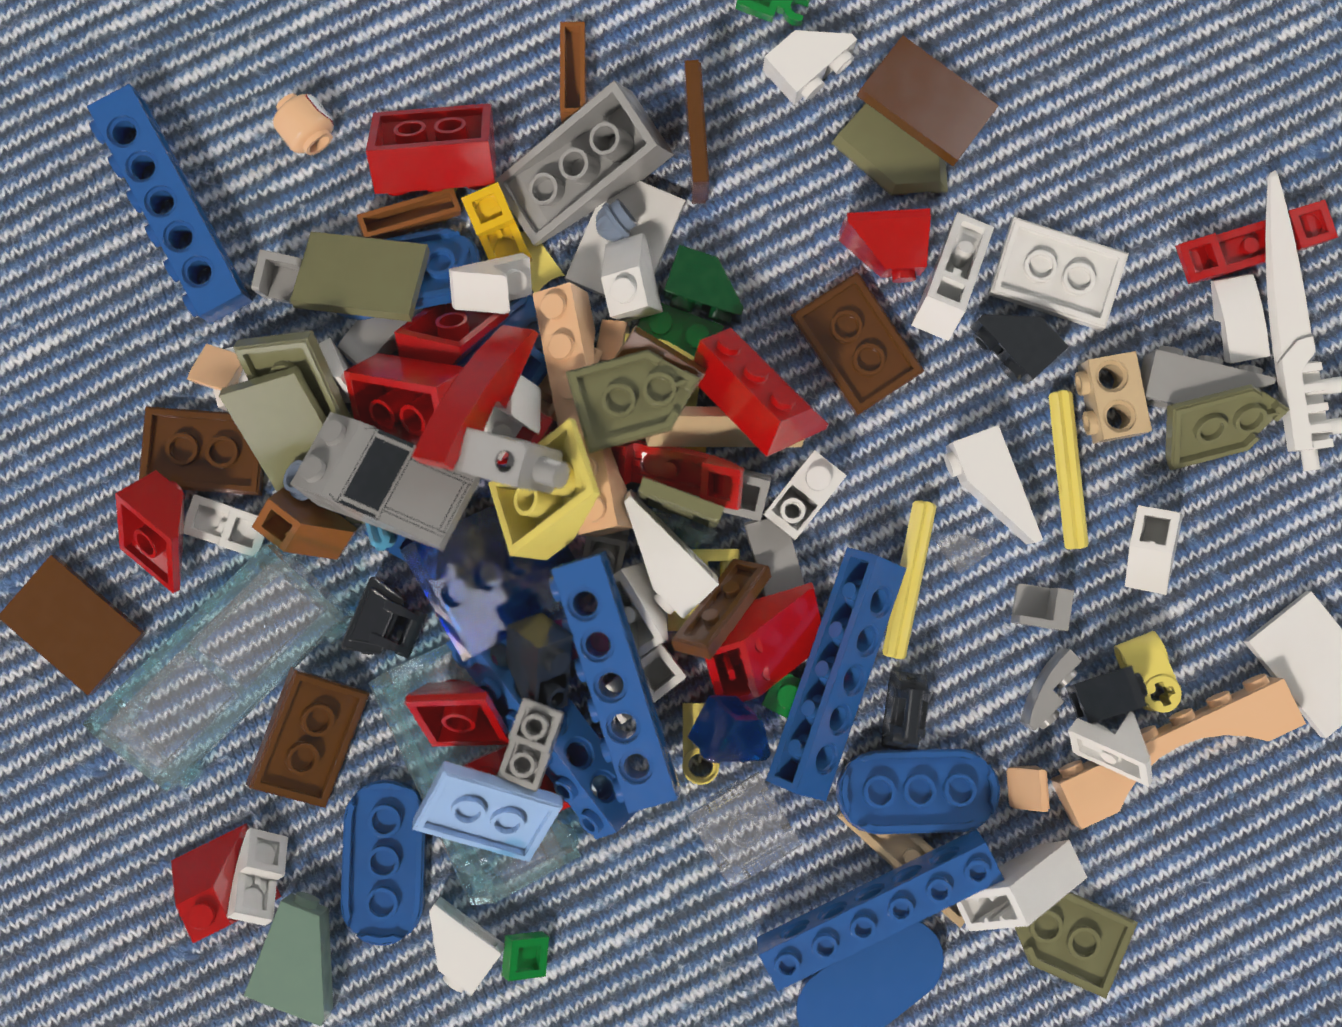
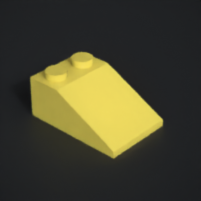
(543, 522)

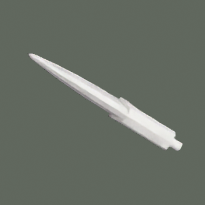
(1292, 339)

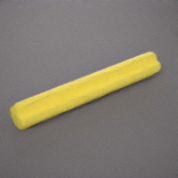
(1068, 469)
(913, 559)

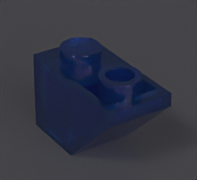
(729, 731)

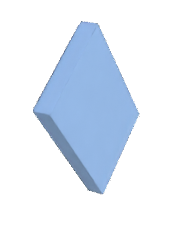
(486, 812)

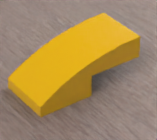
(494, 223)

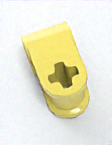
(1151, 661)

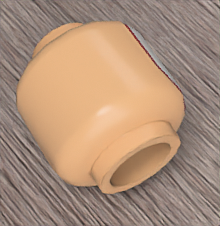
(303, 123)

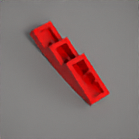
(469, 401)

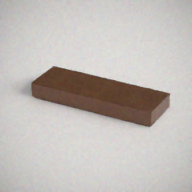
(721, 609)

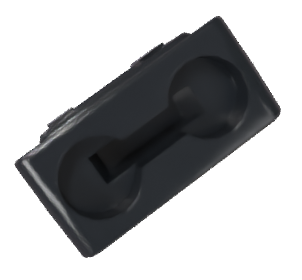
(377, 619)
(905, 710)

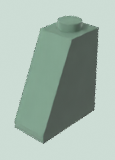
(296, 961)

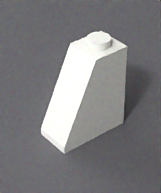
(1030, 888)

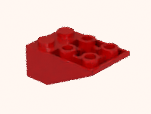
(766, 643)

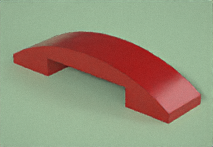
(1246, 246)
(683, 470)

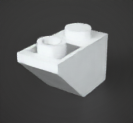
(806, 59)
(804, 495)
(1152, 549)
(661, 674)

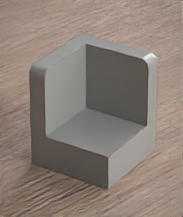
(275, 275)
(1042, 607)

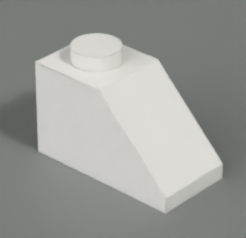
(630, 279)
(643, 613)
(462, 947)

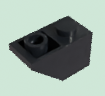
(1020, 342)
(540, 659)
(1108, 695)

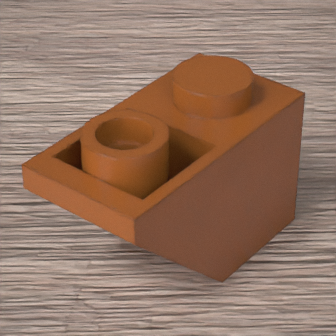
(303, 526)

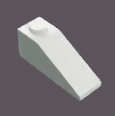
(953, 277)
(990, 476)
(672, 566)

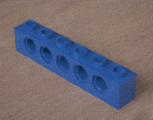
(128, 112)
(836, 674)
(573, 781)
(635, 788)
(878, 909)

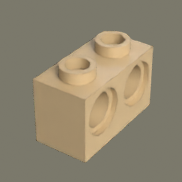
(1125, 397)

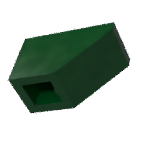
(701, 283)

